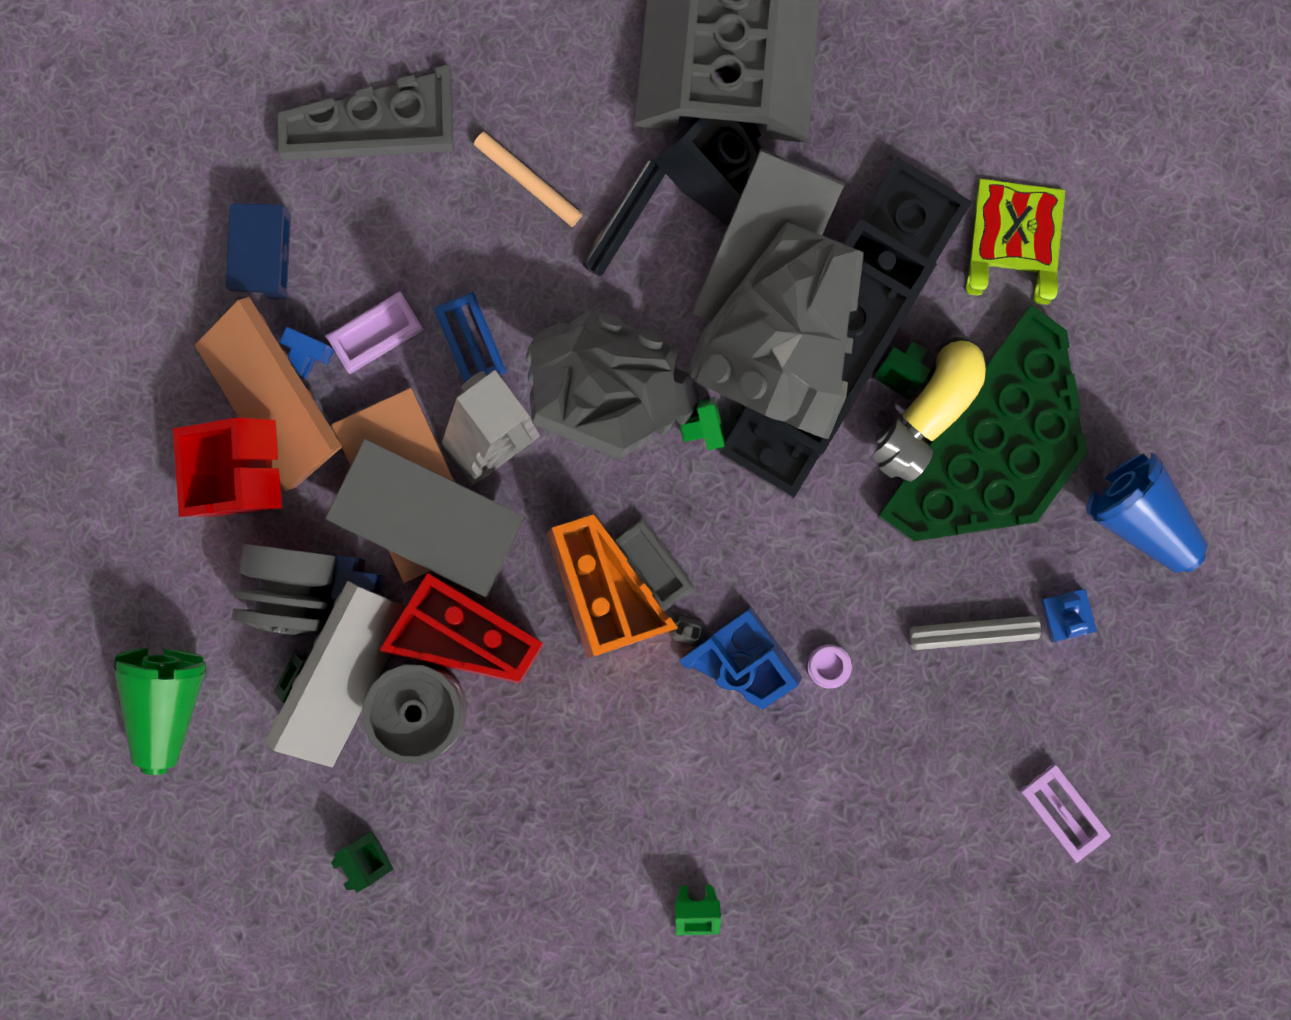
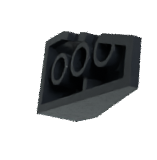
(712, 162)

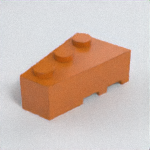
(603, 590)

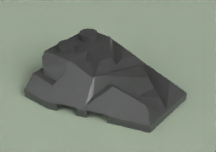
(785, 332)
(607, 383)

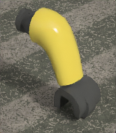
(947, 395)

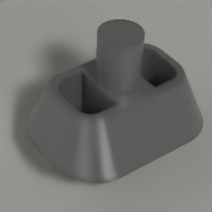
(689, 630)

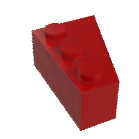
(460, 635)

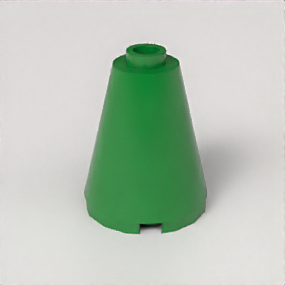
(157, 703)

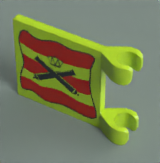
(1019, 231)

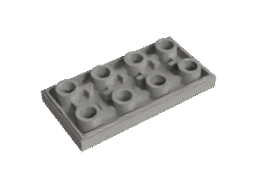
(336, 677)

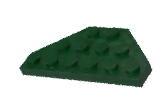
(1006, 449)

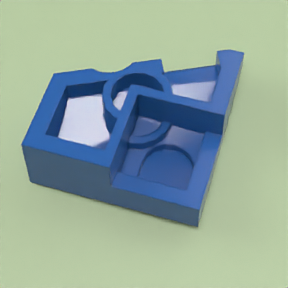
(758, 672)

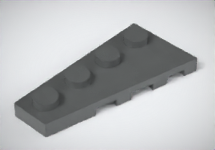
(382, 121)

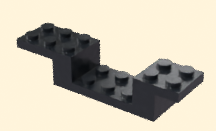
(900, 242)

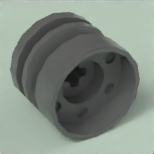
(283, 589)

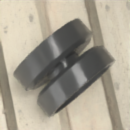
(392, 727)

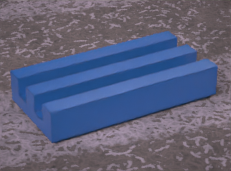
(456, 306)

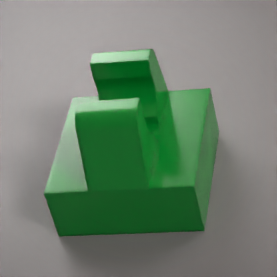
(705, 425)
(697, 916)

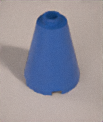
(1149, 514)

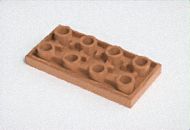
(265, 386)
(404, 430)

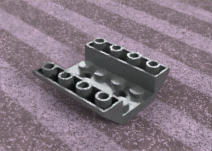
(761, 39)

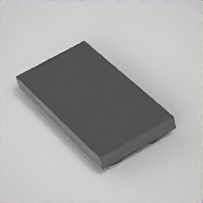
(773, 195)
(425, 518)

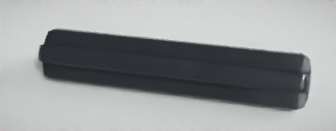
(623, 218)

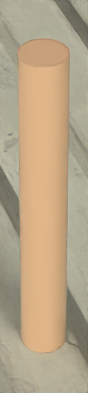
(527, 179)

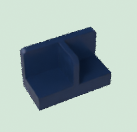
(258, 249)

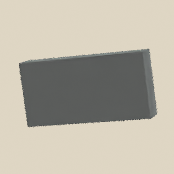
(653, 564)

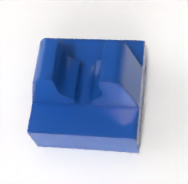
(305, 351)
(1068, 615)

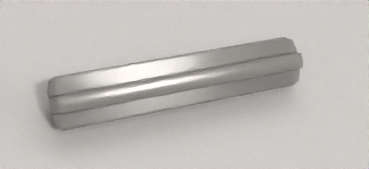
(975, 632)

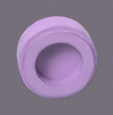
(829, 666)

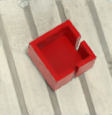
(226, 467)

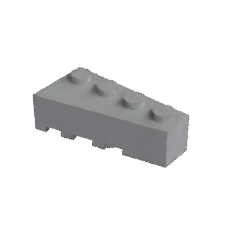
(486, 427)

